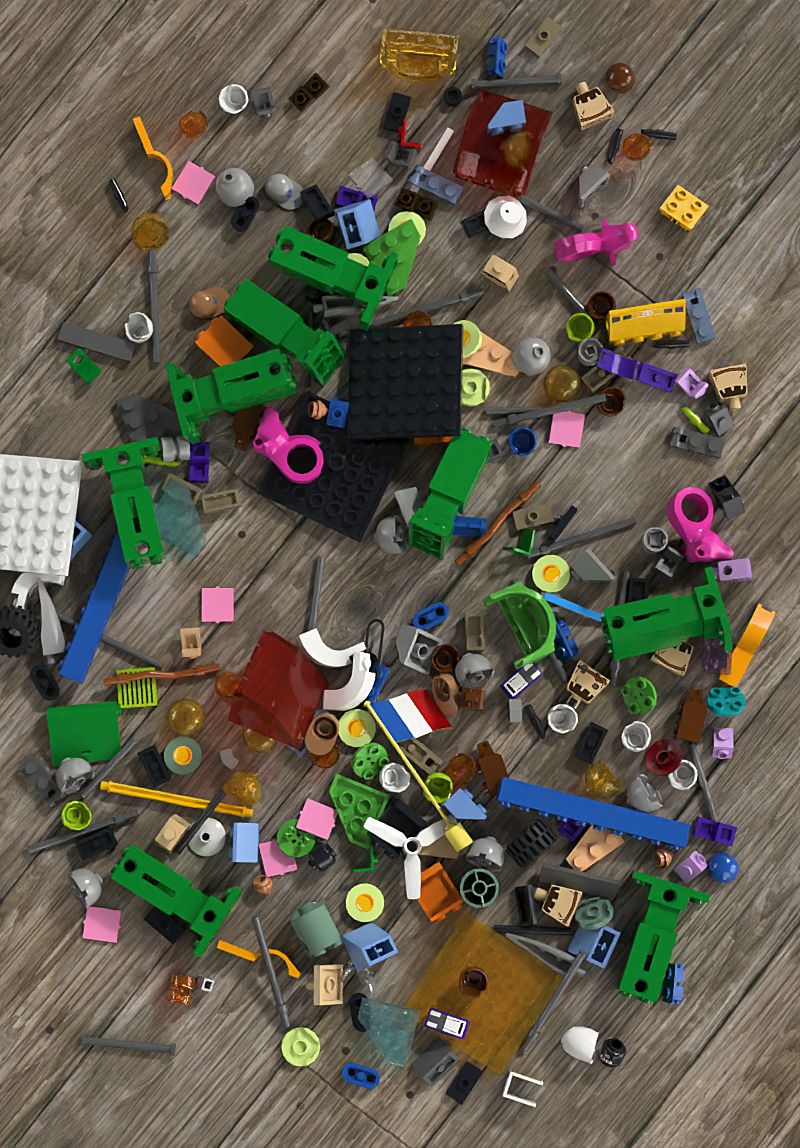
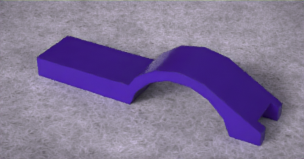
(636, 370)

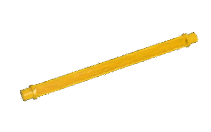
(174, 799)

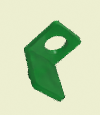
(85, 367)
(525, 543)
(374, 860)

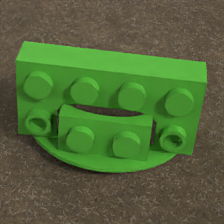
(518, 616)

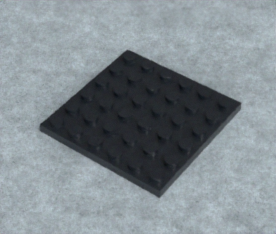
(405, 382)
(335, 499)

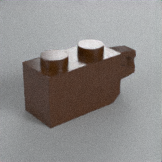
(246, 425)
(471, 699)
(692, 717)
(491, 767)

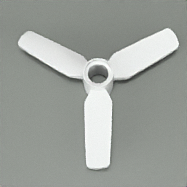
(412, 861)

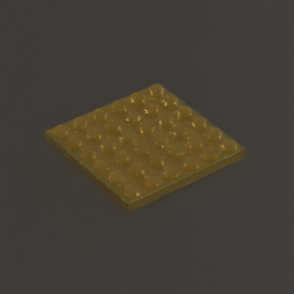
(505, 1011)

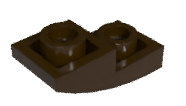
(309, 92)
(413, 202)

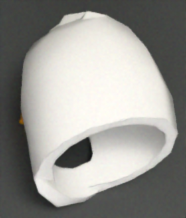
(580, 1043)

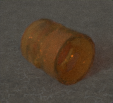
(179, 982)

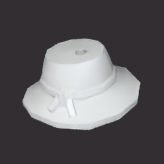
(502, 223)

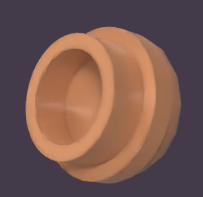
(317, 409)
(662, 857)
(263, 885)

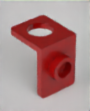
(402, 131)

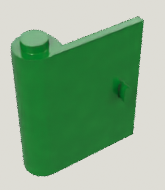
(84, 729)

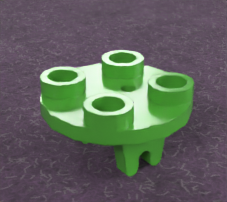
(642, 703)
(365, 755)
(288, 833)

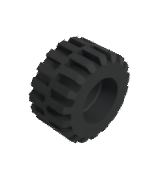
(24, 623)
(531, 843)

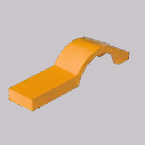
(167, 186)
(748, 645)
(293, 970)

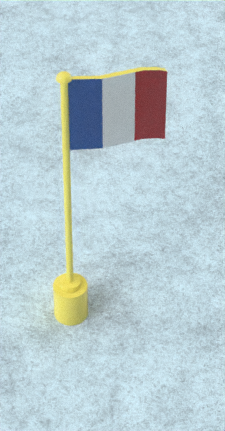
(407, 719)

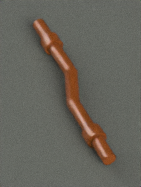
(472, 549)
(124, 678)

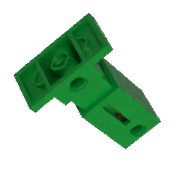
(332, 270)
(284, 330)
(229, 388)
(449, 493)
(132, 499)
(666, 620)
(174, 894)
(654, 936)

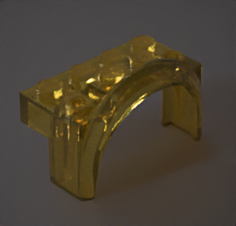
(402, 42)

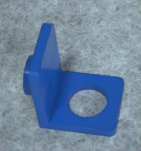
(337, 412)

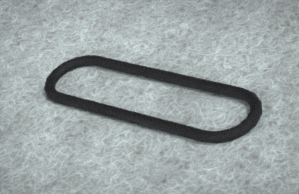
(380, 646)

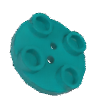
(726, 701)

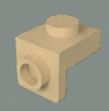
(191, 642)

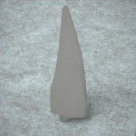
(341, 306)
(51, 631)
(551, 956)

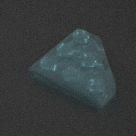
(179, 519)
(389, 1028)

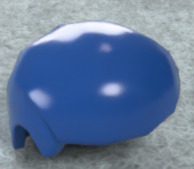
(522, 441)
(722, 867)

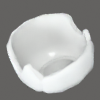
(233, 98)
(139, 327)
(562, 718)
(636, 736)
(683, 776)
(394, 778)

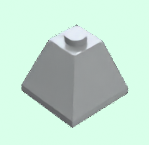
(590, 183)
(408, 502)
(591, 569)
(416, 648)

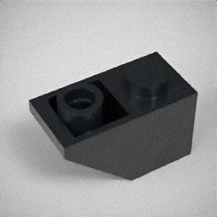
(727, 497)

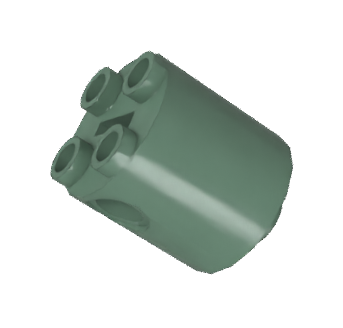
(481, 897)
(315, 929)

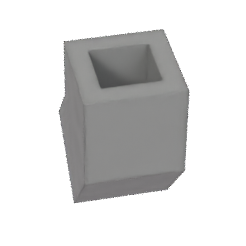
(515, 710)
(228, 759)
(201, 983)

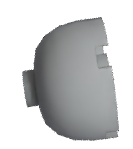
(234, 187)
(531, 356)
(390, 535)
(472, 670)
(73, 774)
(642, 795)
(486, 853)
(85, 886)

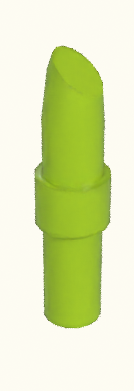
(695, 420)
(157, 460)

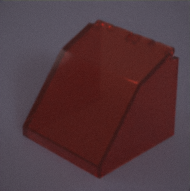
(481, 153)
(280, 691)

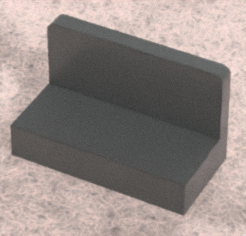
(435, 1062)

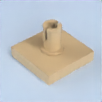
(326, 984)

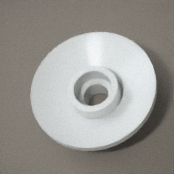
(214, 843)

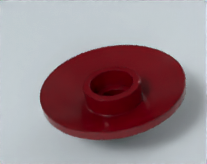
(659, 752)

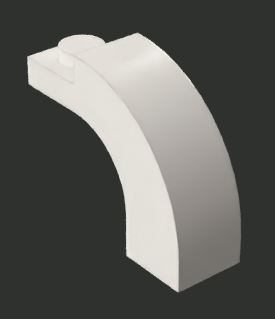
(26, 584)
(322, 655)
(356, 689)

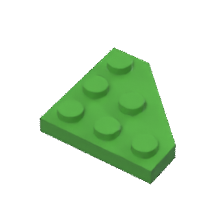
(402, 241)
(355, 805)

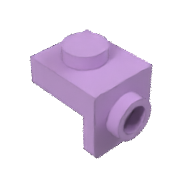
(691, 383)
(722, 743)
(691, 867)

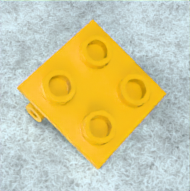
(683, 208)

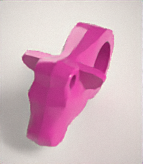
(609, 240)
(276, 444)
(700, 542)

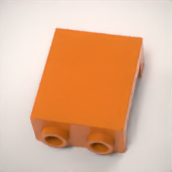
(223, 342)
(438, 893)

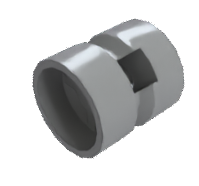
(589, 352)
(176, 448)
(654, 540)

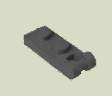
(697, 442)
(41, 780)

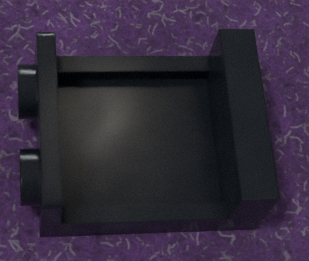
(401, 818)

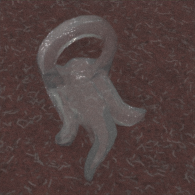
(364, 975)

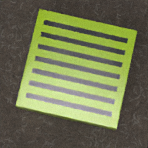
(139, 692)

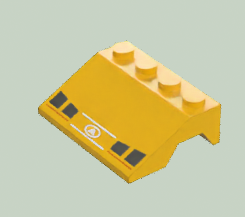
(646, 322)

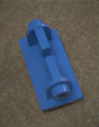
(497, 49)
(469, 526)
(565, 648)
(378, 684)
(671, 992)

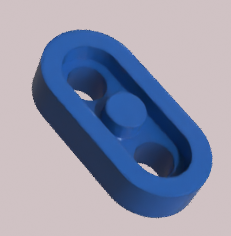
(430, 616)
(360, 1076)

